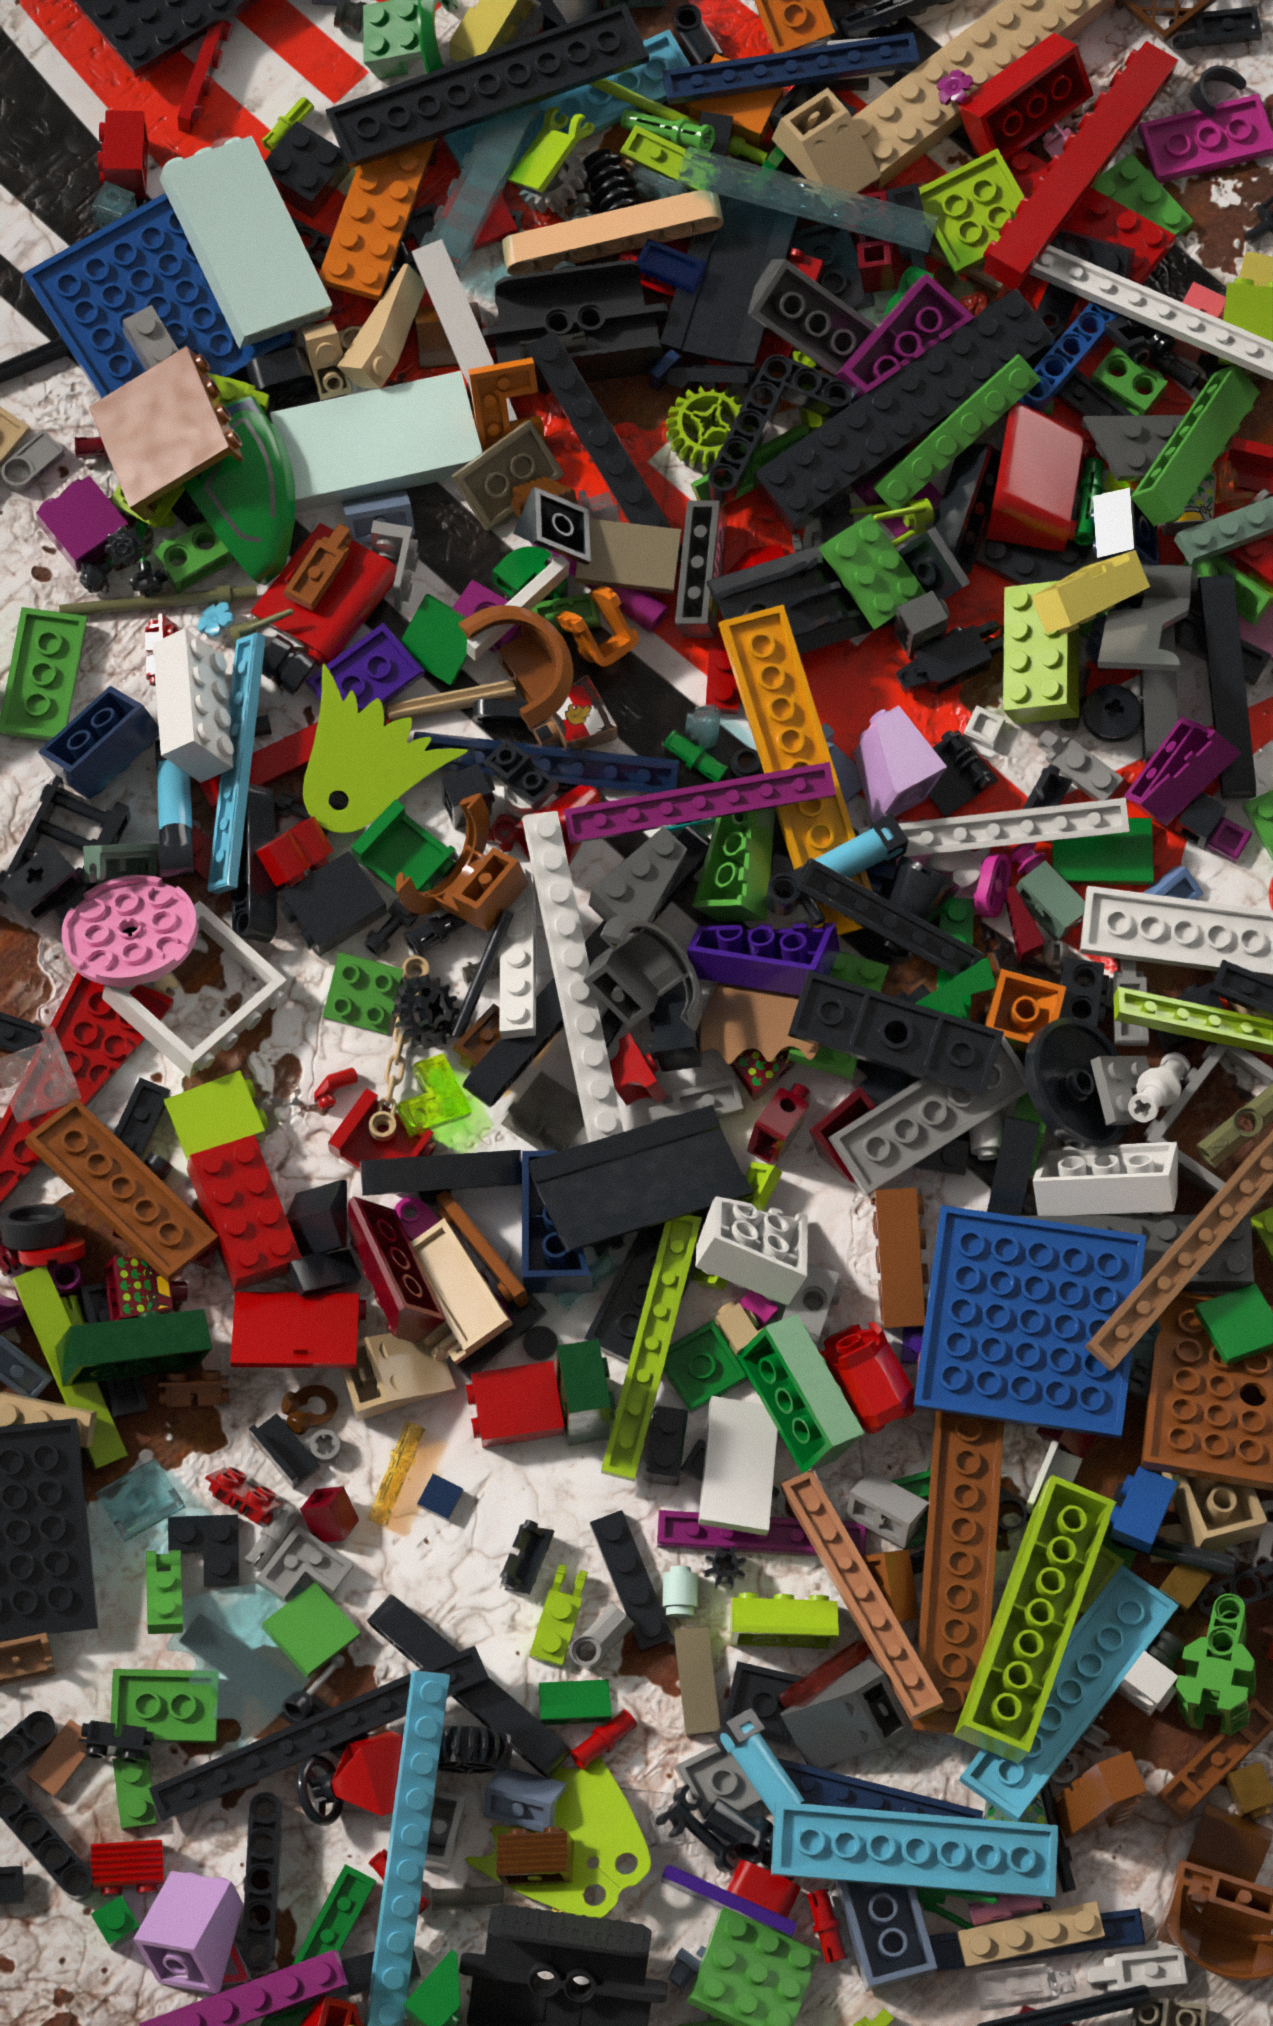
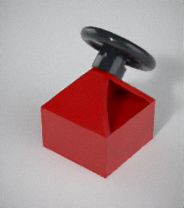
(363, 1777)

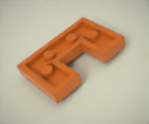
(489, 390)

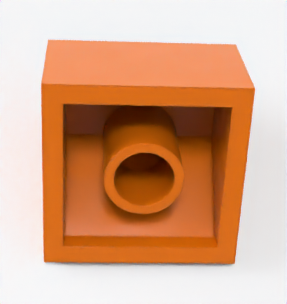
(1022, 1006)

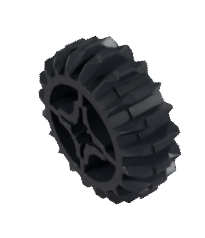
(474, 1750)

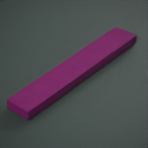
(784, 1536)

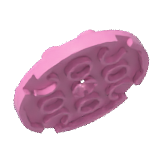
(108, 956)

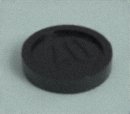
(540, 1343)

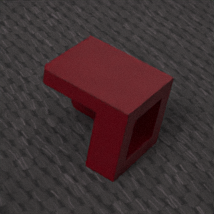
(330, 1514)

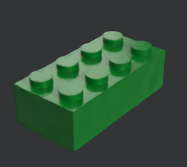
(800, 1393)

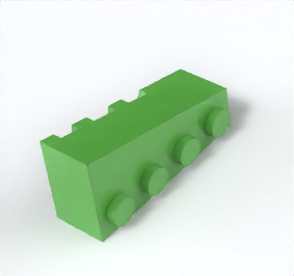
(737, 868)

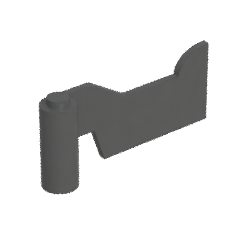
(1134, 635)

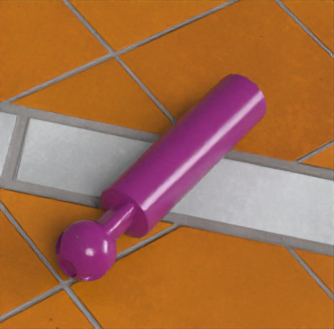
(636, 604)

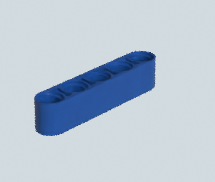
(1064, 364)

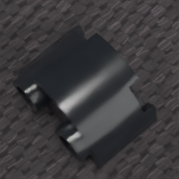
(1138, 340)

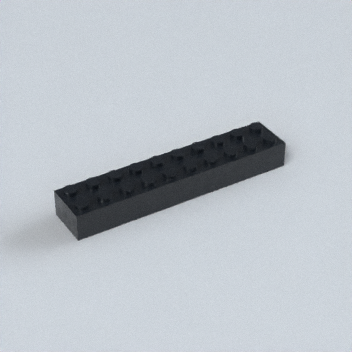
(898, 412)

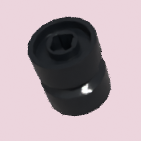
(286, 665)

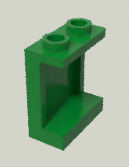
(399, 845)

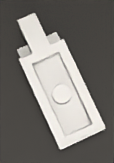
(1149, 1968)

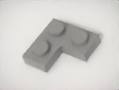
(1115, 1081)
(301, 1557)

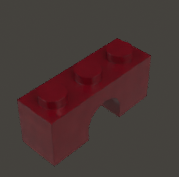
(876, 259)

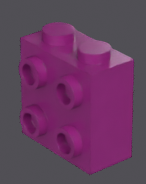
(80, 522)

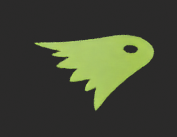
(363, 760)

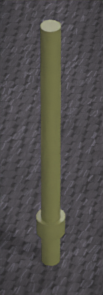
(221, 594)

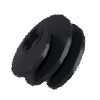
(1117, 699)

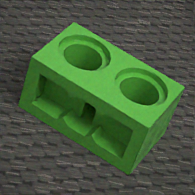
(1124, 388)
(198, 562)

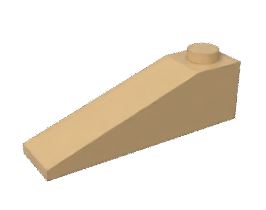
(383, 335)

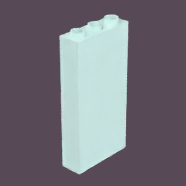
(245, 241)
(378, 440)

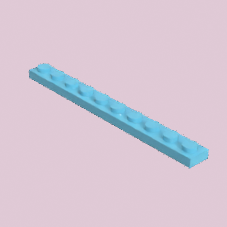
(407, 1848)

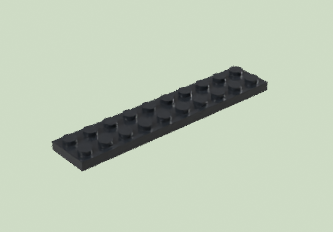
(487, 86)

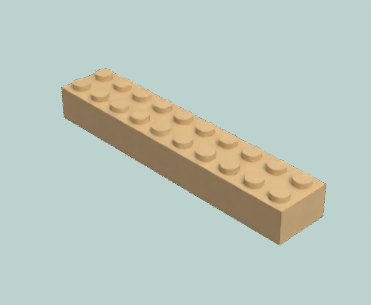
(910, 116)

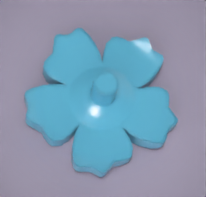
(215, 619)

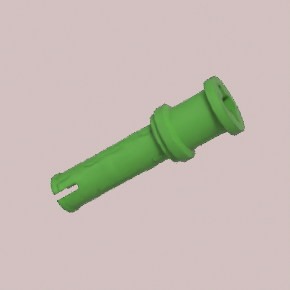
(679, 132)

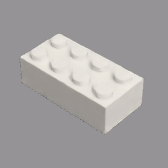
(192, 705)

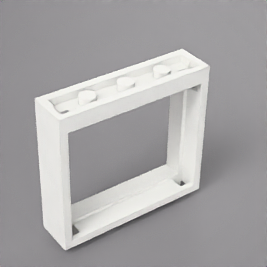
(227, 1034)

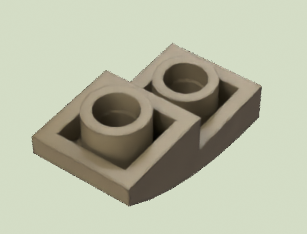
(1170, 2013)

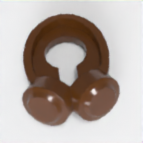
(301, 1422)

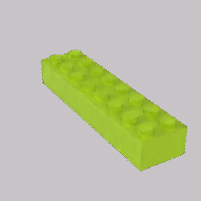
(1034, 1619)

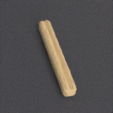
(450, 700)

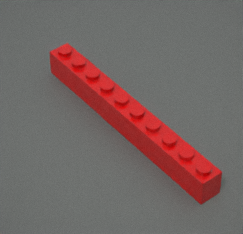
(1079, 166)

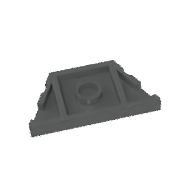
(1131, 442)

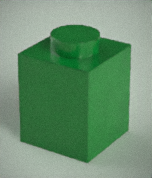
(116, 1922)

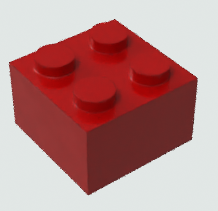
(124, 151)

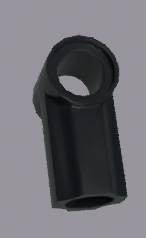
(696, 37)

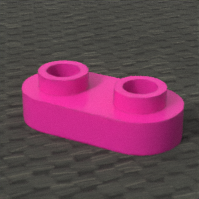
(992, 885)
(421, 1222)

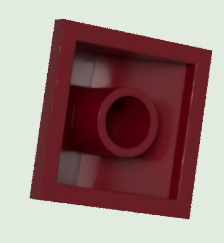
(846, 1112)

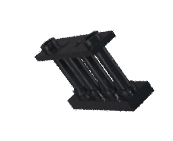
(112, 824)

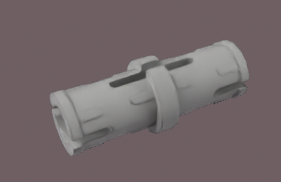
(273, 1537)

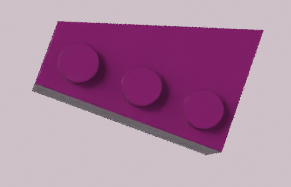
(1180, 770)

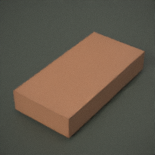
(59, 1760)

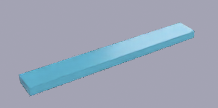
(235, 782)

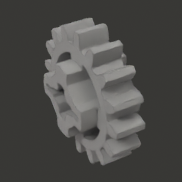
(560, 187)

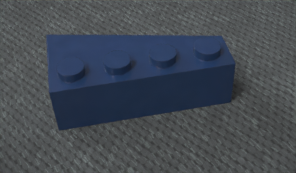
(545, 1260)

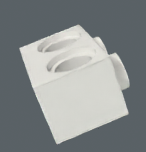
(1148, 1684)

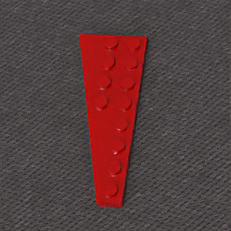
(95, 1046)

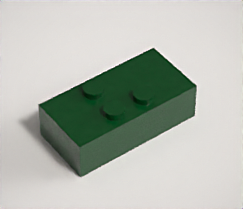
(133, 1347)
(584, 1392)

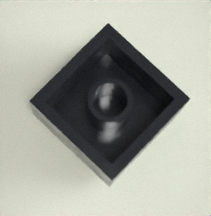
(306, 169)

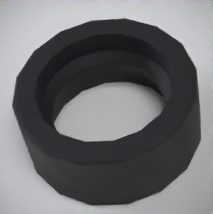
(33, 1227)

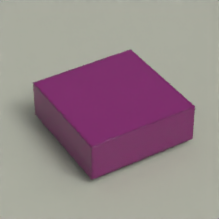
(1229, 840)

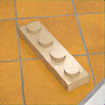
(1030, 1934)

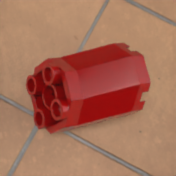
(869, 1376)

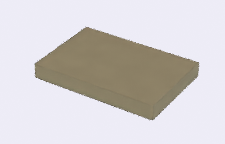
(508, 463)
(631, 556)

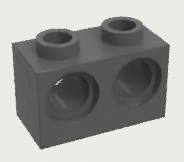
(920, 622)

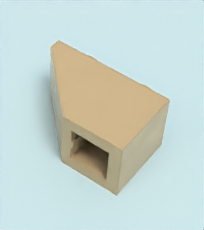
(324, 354)

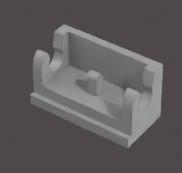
(886, 1508)

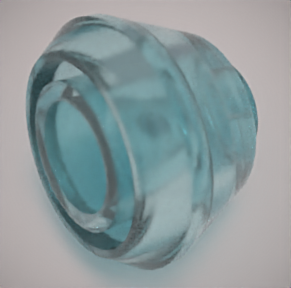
(704, 725)

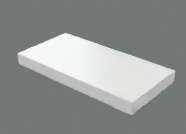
(738, 1467)

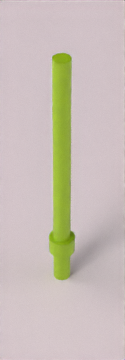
(736, 145)

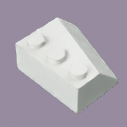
(754, 1248)

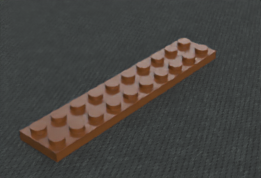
(958, 1560)

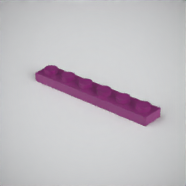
(262, 1995)

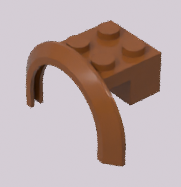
(535, 661)
(478, 882)

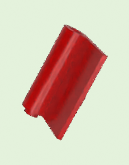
(342, 609)
(296, 1330)

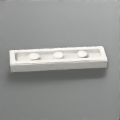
(527, 599)

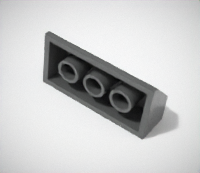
(808, 316)

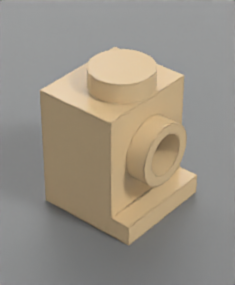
(736, 1325)

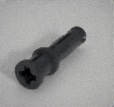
(436, 930)

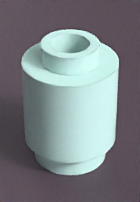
(680, 1592)

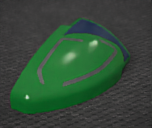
(253, 499)

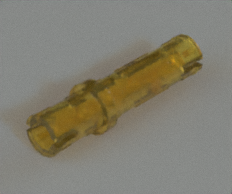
(401, 1460)

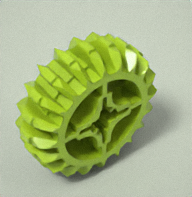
(687, 415)

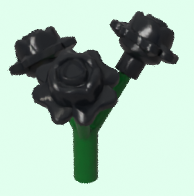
(126, 548)

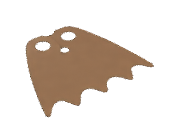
(748, 1019)

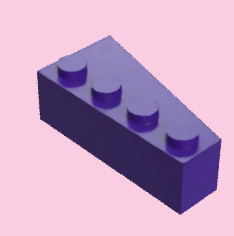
(763, 955)

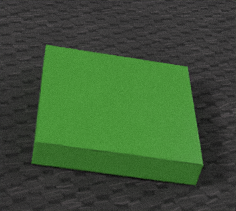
(310, 1630)

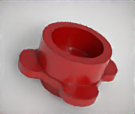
(503, 823)

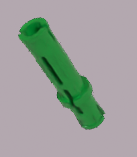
(1092, 475)

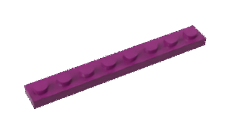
(699, 803)

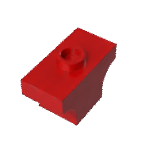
(635, 1073)

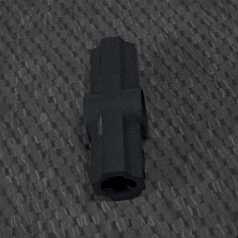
(742, 1831)

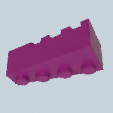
(911, 328)

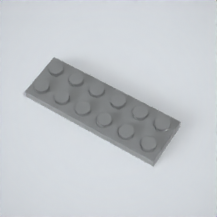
(922, 1122)

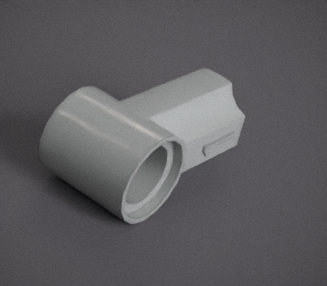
(604, 1634)

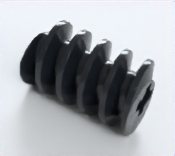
(609, 180)

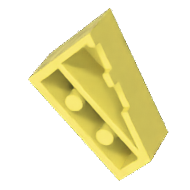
(488, 27)
(1089, 592)

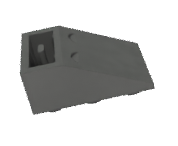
(847, 1717)

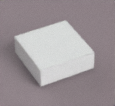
(984, 727)

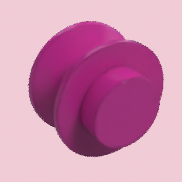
(1026, 857)

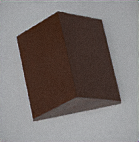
(432, 340)
(1229, 1843)

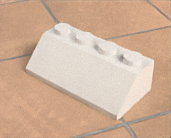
(1107, 1180)

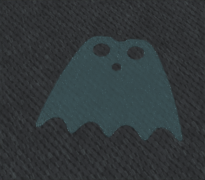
(238, 1655)

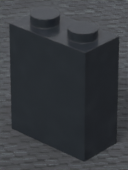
(332, 904)

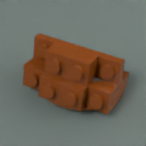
(1231, 1928)

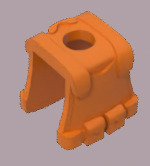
(614, 647)

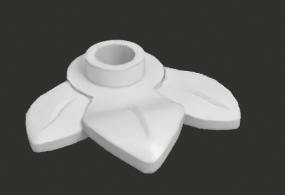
(963, 864)

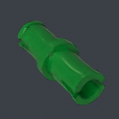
(695, 756)

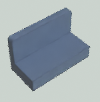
(385, 507)
(522, 1799)

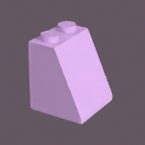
(895, 764)
(190, 1931)

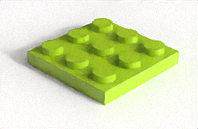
(971, 208)

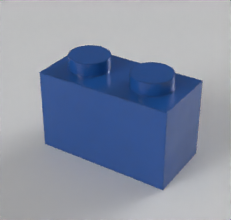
(1142, 1510)

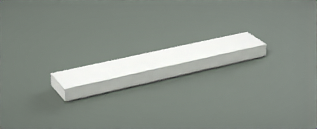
(454, 310)

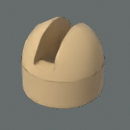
(166, 981)

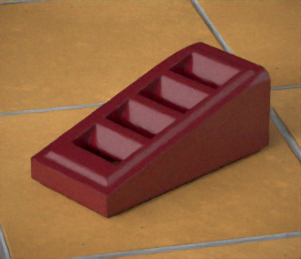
(1025, 932)

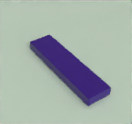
(722, 1898)

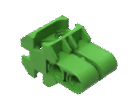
(1219, 1670)

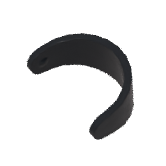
(1214, 73)

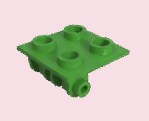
(363, 993)

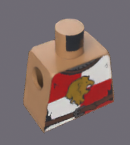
(580, 721)

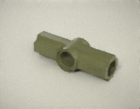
(1229, 1138)

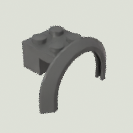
(640, 970)

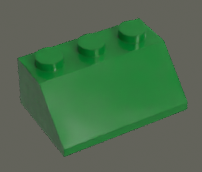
(438, 1997)

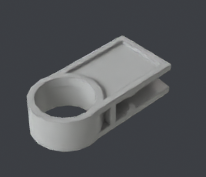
(38, 456)

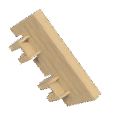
(462, 1294)

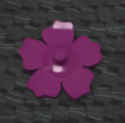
(954, 87)

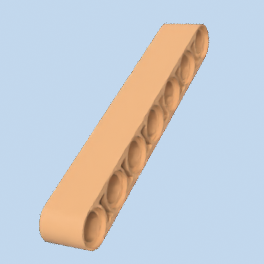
(612, 232)

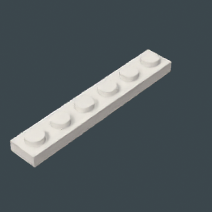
(519, 965)

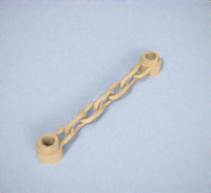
(383, 1117)

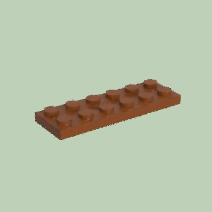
(121, 1189)

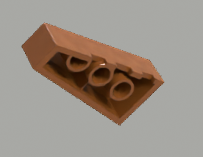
(899, 1256)
(1101, 1796)

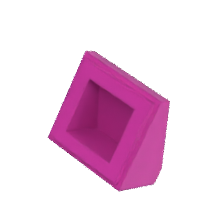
(762, 1308)

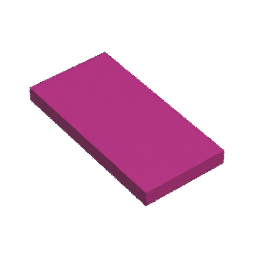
(1199, 143)

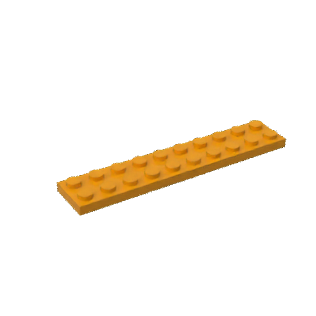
(788, 735)

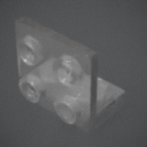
(38, 1078)

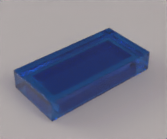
(671, 266)

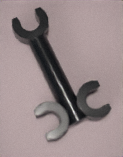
(680, 1815)

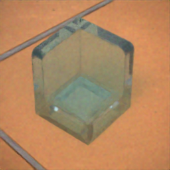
(599, 506)

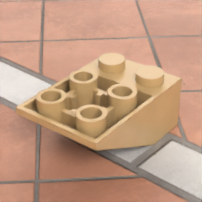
(826, 144)
(394, 1375)

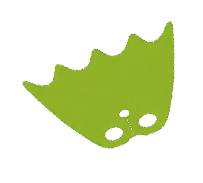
(601, 1828)

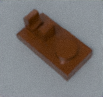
(479, 1038)

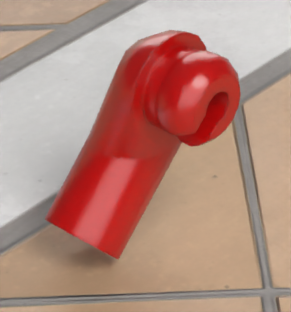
(331, 1084)

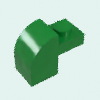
(521, 568)

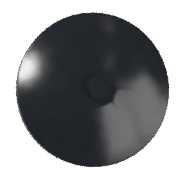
(1064, 1082)

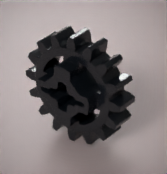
(425, 1011)

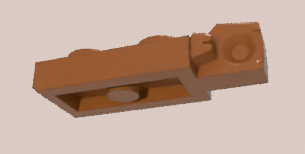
(319, 568)

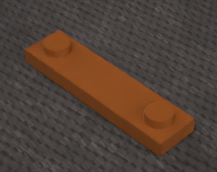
(509, 1286)
(1214, 1763)

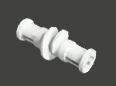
(1158, 1087)

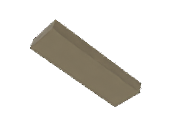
(697, 1681)

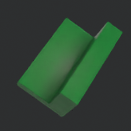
(574, 1702)

